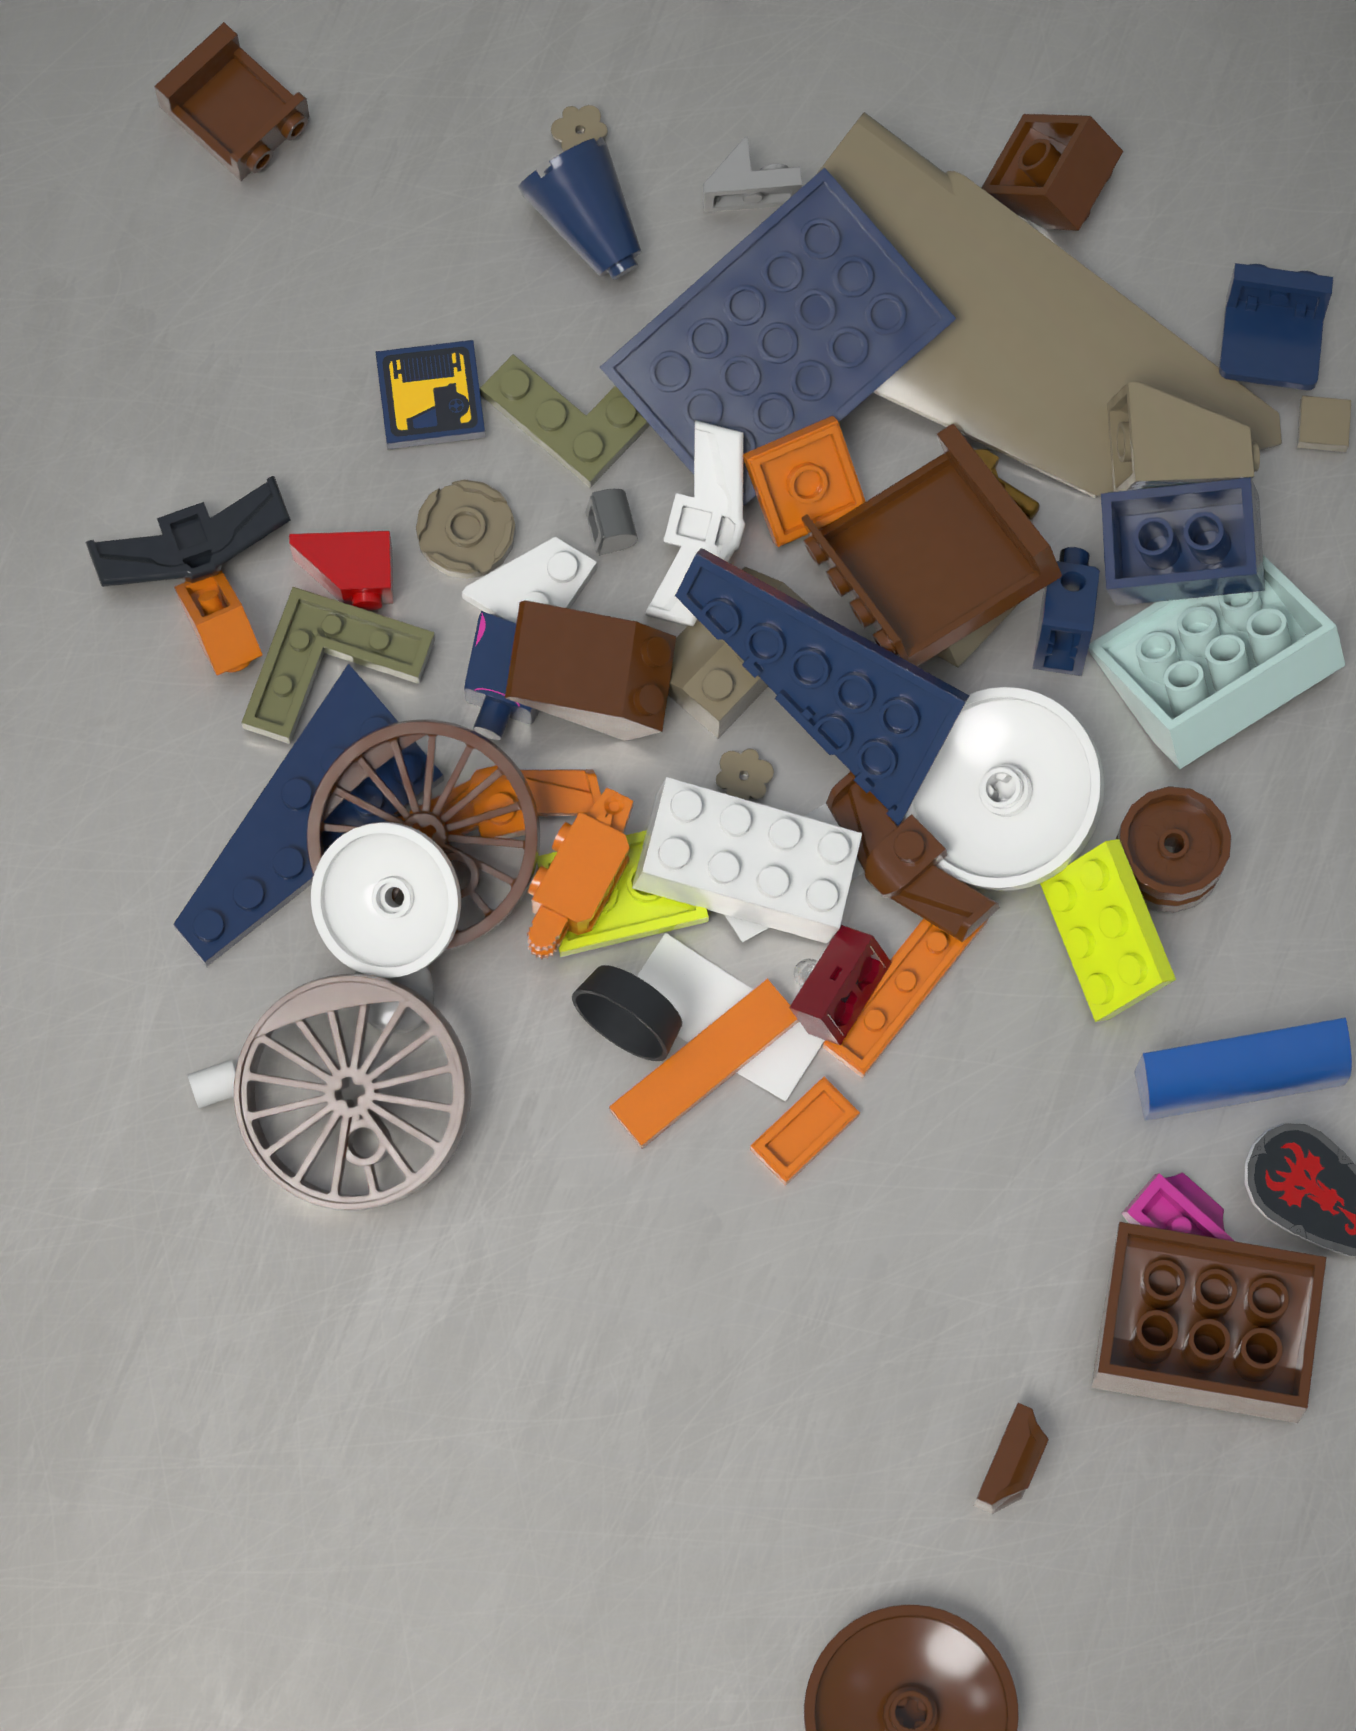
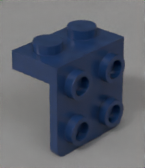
(1274, 326)

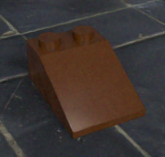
(591, 669)

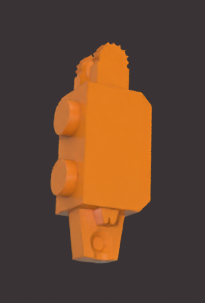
(582, 874)

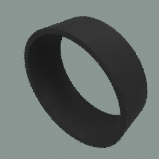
(628, 1012)

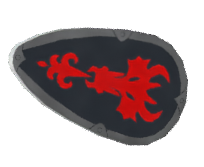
(1304, 1186)

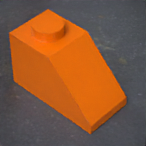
(219, 623)

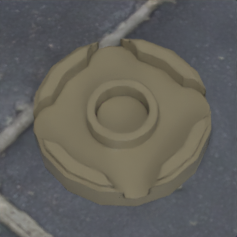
(465, 529)

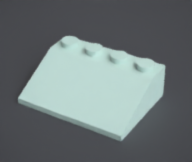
(1217, 662)

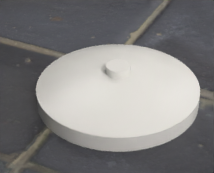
(1012, 790)

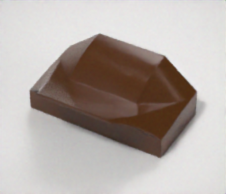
(1013, 1462)

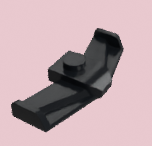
(191, 541)

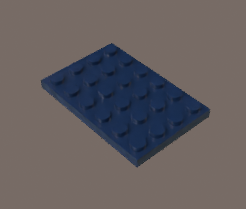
(781, 329)

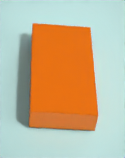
(804, 1131)

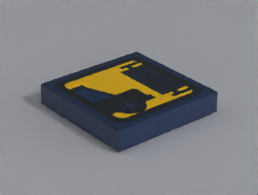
(430, 394)

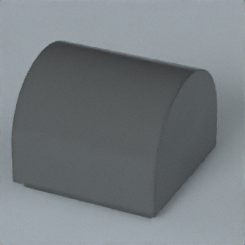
(610, 521)

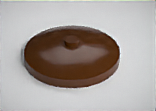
(910, 1674)

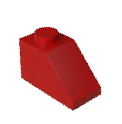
(348, 565)

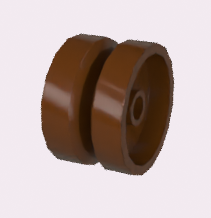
(1198, 843)

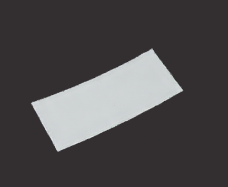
(705, 993)

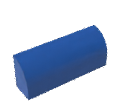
(1244, 1069)

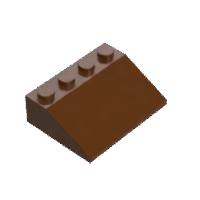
(1210, 1322)

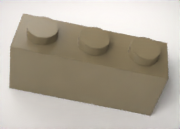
(710, 676)

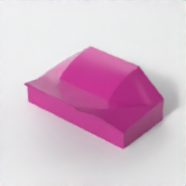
(1177, 1206)

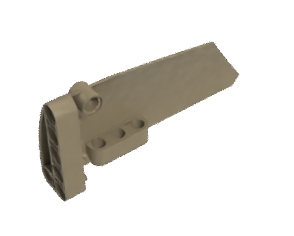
(1034, 329)

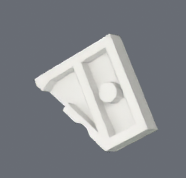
(546, 575)

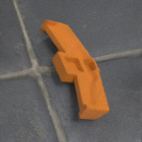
(555, 794)

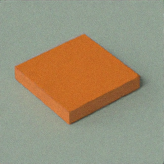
(804, 476)

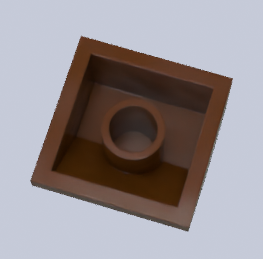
(1053, 169)

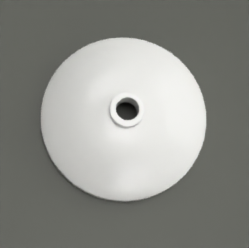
(356, 905)

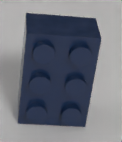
(1182, 541)

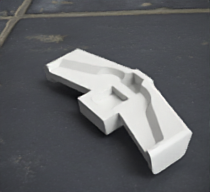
(708, 519)

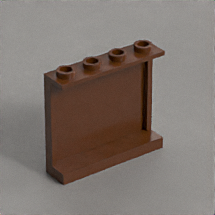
(934, 554)

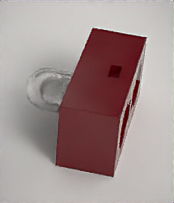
(838, 984)

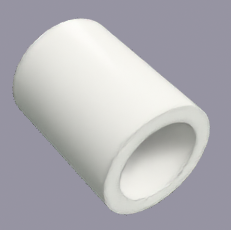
(213, 1084)

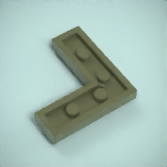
(578, 441)
(321, 626)

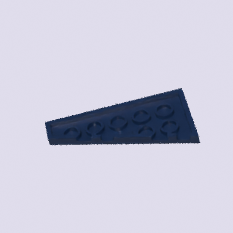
(843, 689)
(268, 853)

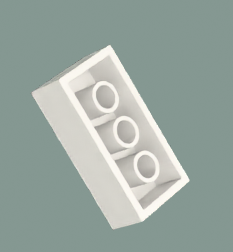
(747, 860)

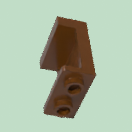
(231, 104)

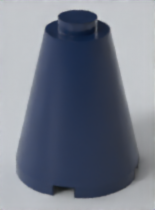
(587, 207)

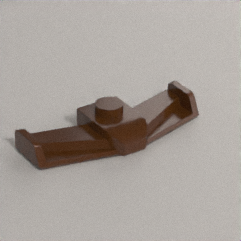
(904, 860)

